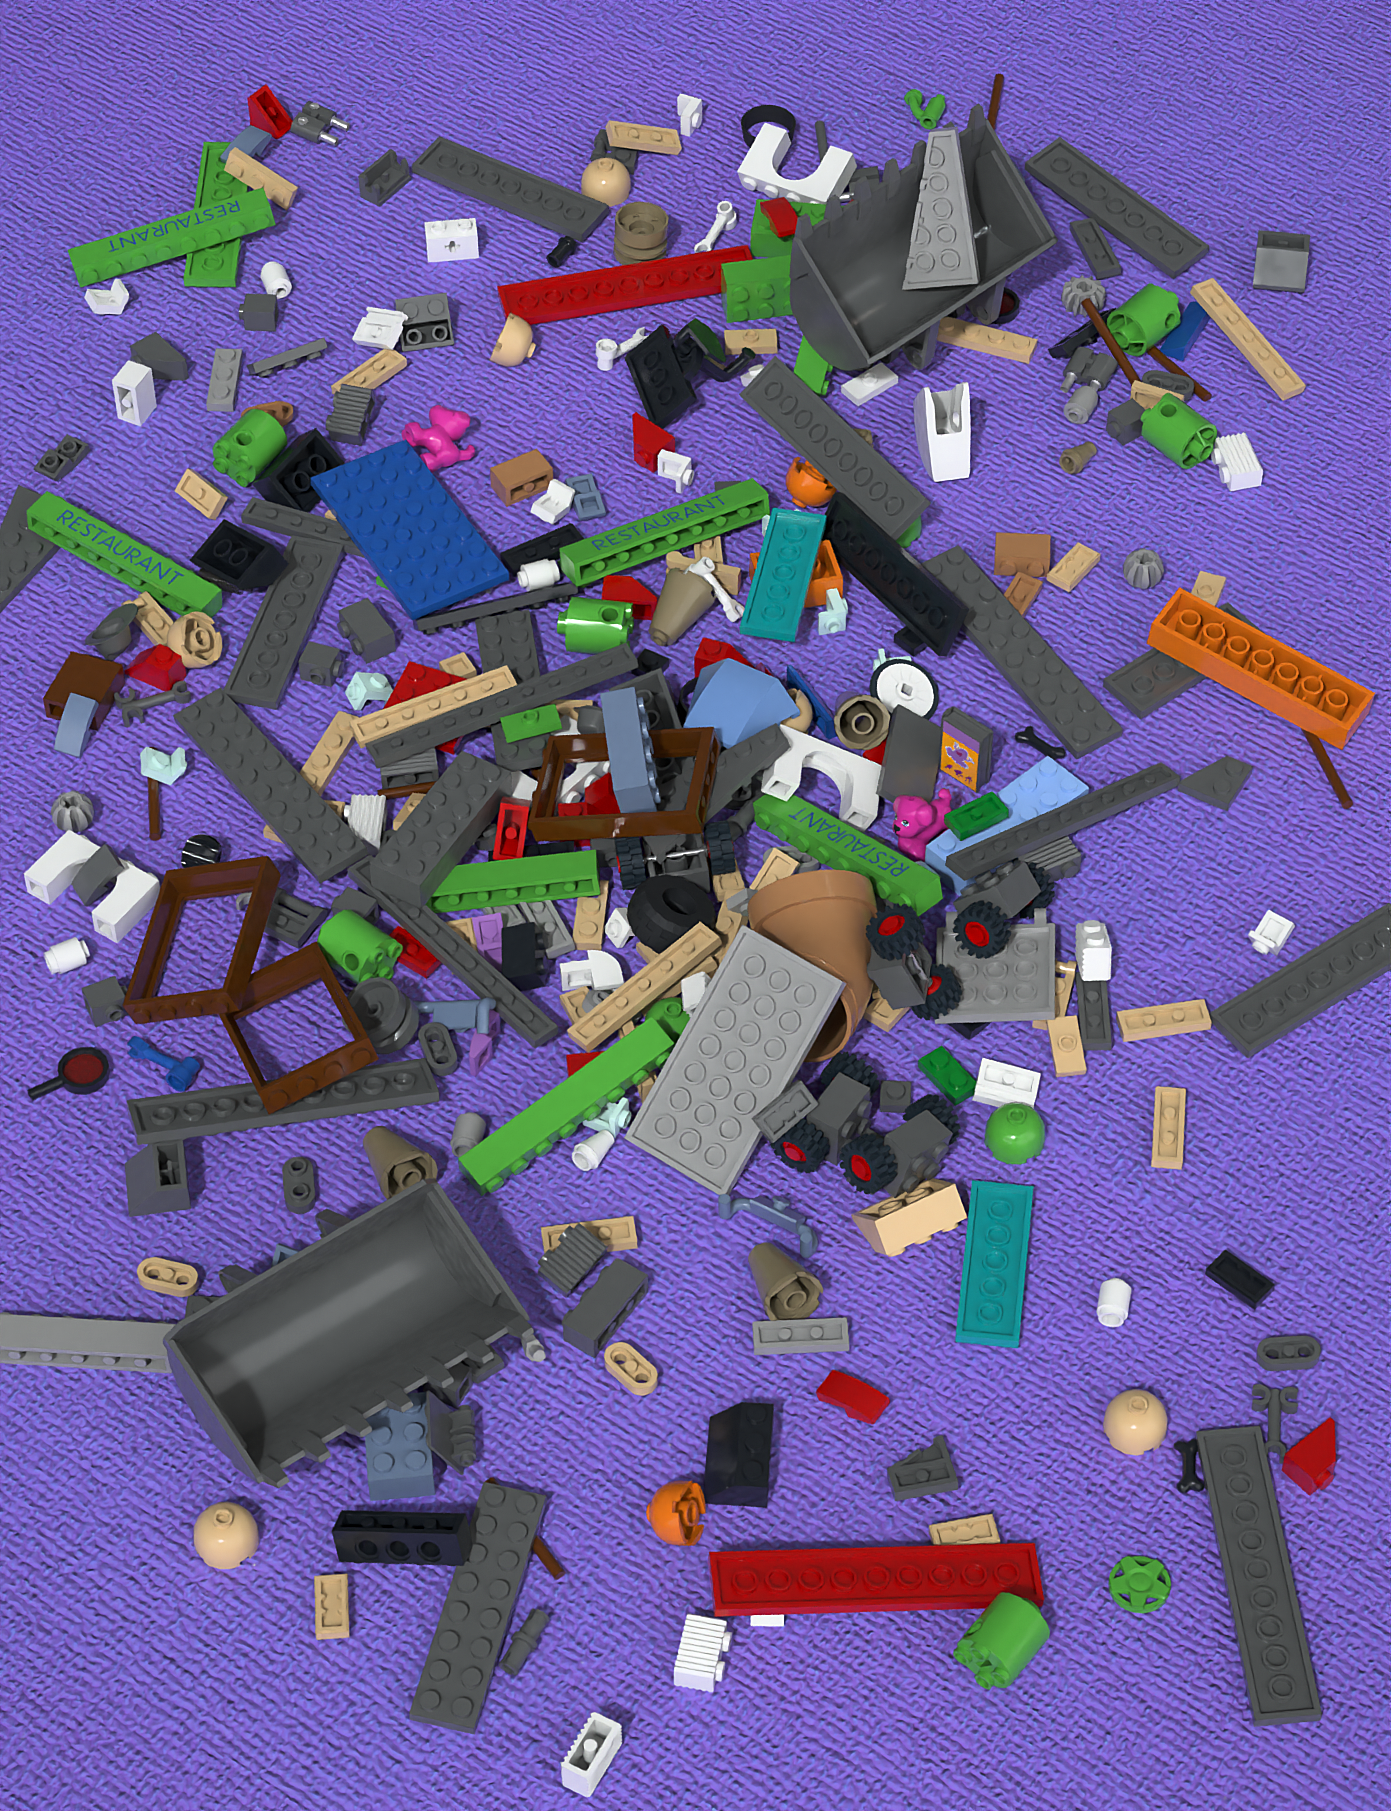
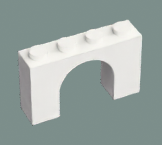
(765, 155)
(853, 775)
(571, 788)
(120, 911)

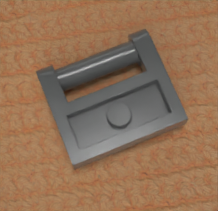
(289, 925)

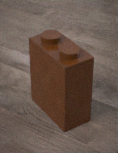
(85, 677)

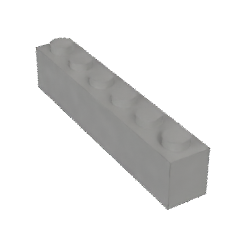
(84, 1343)

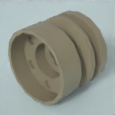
(640, 233)

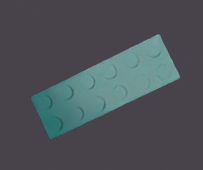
(783, 574)
(994, 1264)

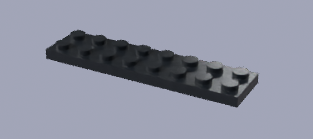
(893, 575)

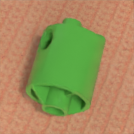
(1144, 319)
(1178, 431)
(249, 446)
(595, 624)
(357, 947)
(1002, 1640)

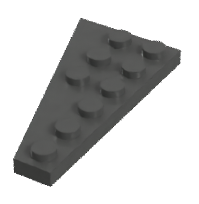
(21, 550)
(733, 771)

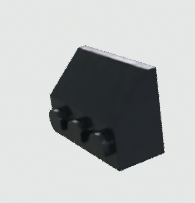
(289, 476)
(239, 557)
(739, 1455)

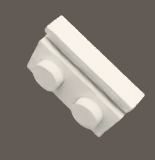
(380, 328)
(1004, 1084)

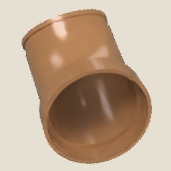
(824, 922)

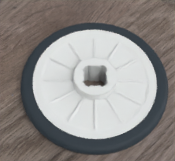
(909, 677)

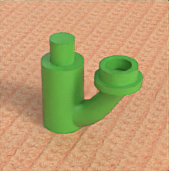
(933, 111)

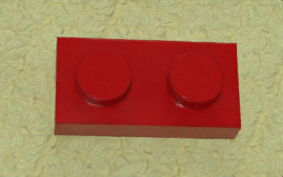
(414, 954)

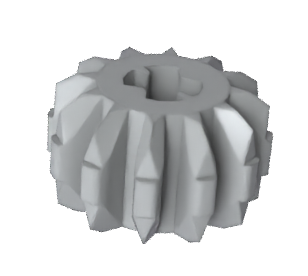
(1078, 290)

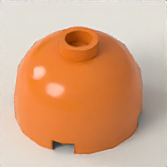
(808, 485)
(676, 1512)

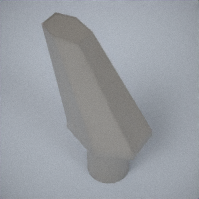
(533, 1348)

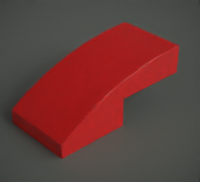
(780, 215)
(853, 1395)

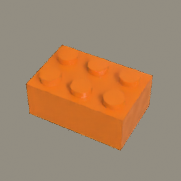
(824, 577)

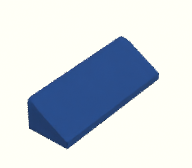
(1185, 335)
(821, 713)

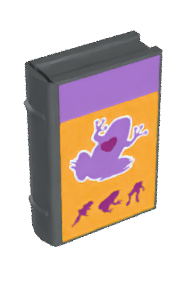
(965, 749)

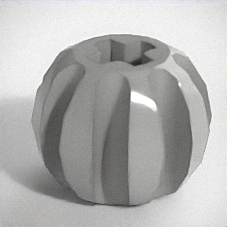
(1143, 568)
(72, 811)

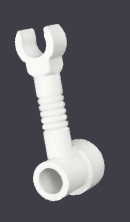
(725, 220)
(608, 349)
(730, 606)

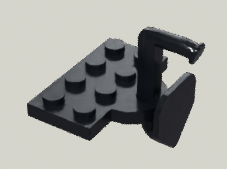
(667, 365)

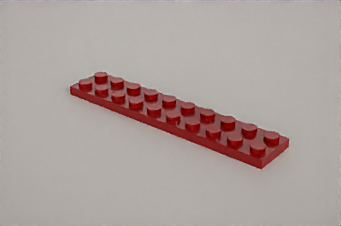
(619, 286)
(871, 1579)

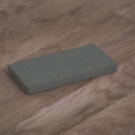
(909, 756)

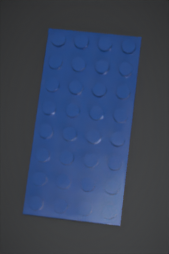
(409, 529)

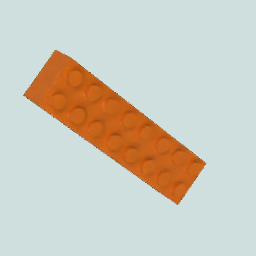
(1260, 668)

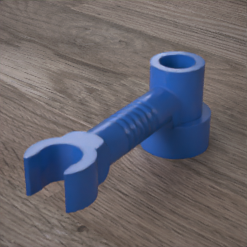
(180, 1072)

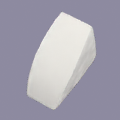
(944, 431)

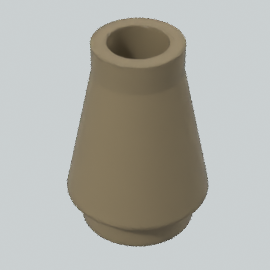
(1075, 458)

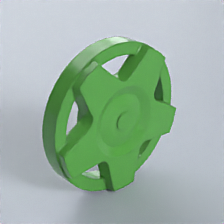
(1139, 1584)

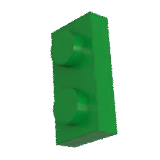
(976, 816)
(947, 1075)

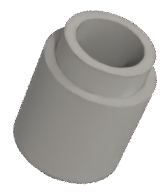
(1081, 405)
(467, 1133)

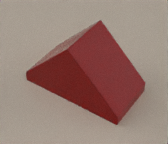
(268, 113)

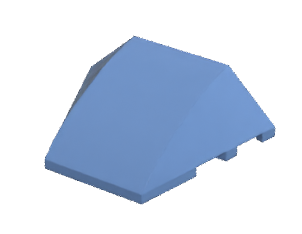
(738, 701)

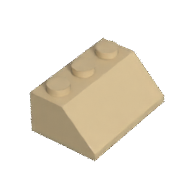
(911, 1217)

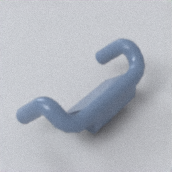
(460, 1013)
(774, 1212)

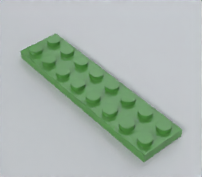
(220, 262)

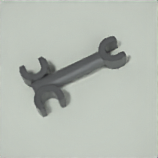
(133, 707)
(1275, 1402)

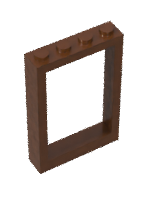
(593, 747)
(192, 883)
(275, 982)

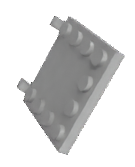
(1008, 985)

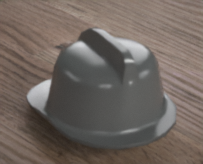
(113, 632)
(590, 719)

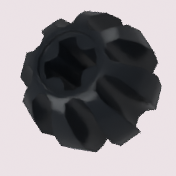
(201, 850)

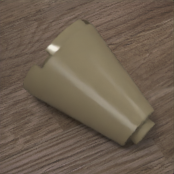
(679, 606)
(860, 720)
(396, 1161)
(783, 1284)

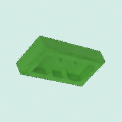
(530, 723)

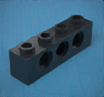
(402, 1537)

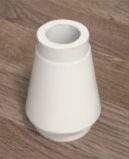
(591, 1151)

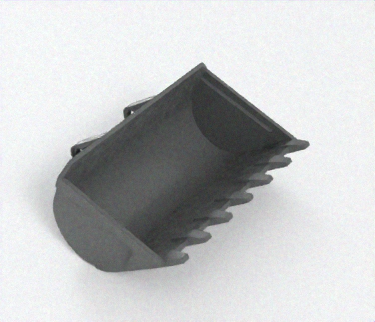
(854, 260)
(340, 1331)

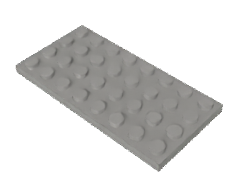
(734, 1060)

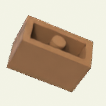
(521, 477)
(1022, 554)

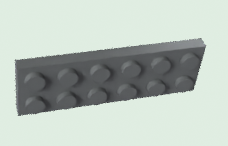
(1156, 677)

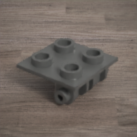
(451, 1433)

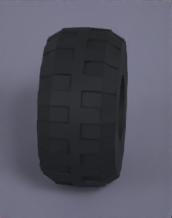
(667, 909)

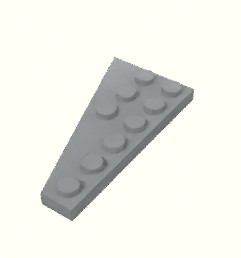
(942, 227)

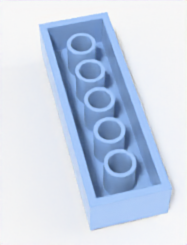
(1028, 796)

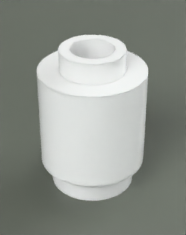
(275, 279)
(538, 574)
(66, 956)
(1113, 1302)

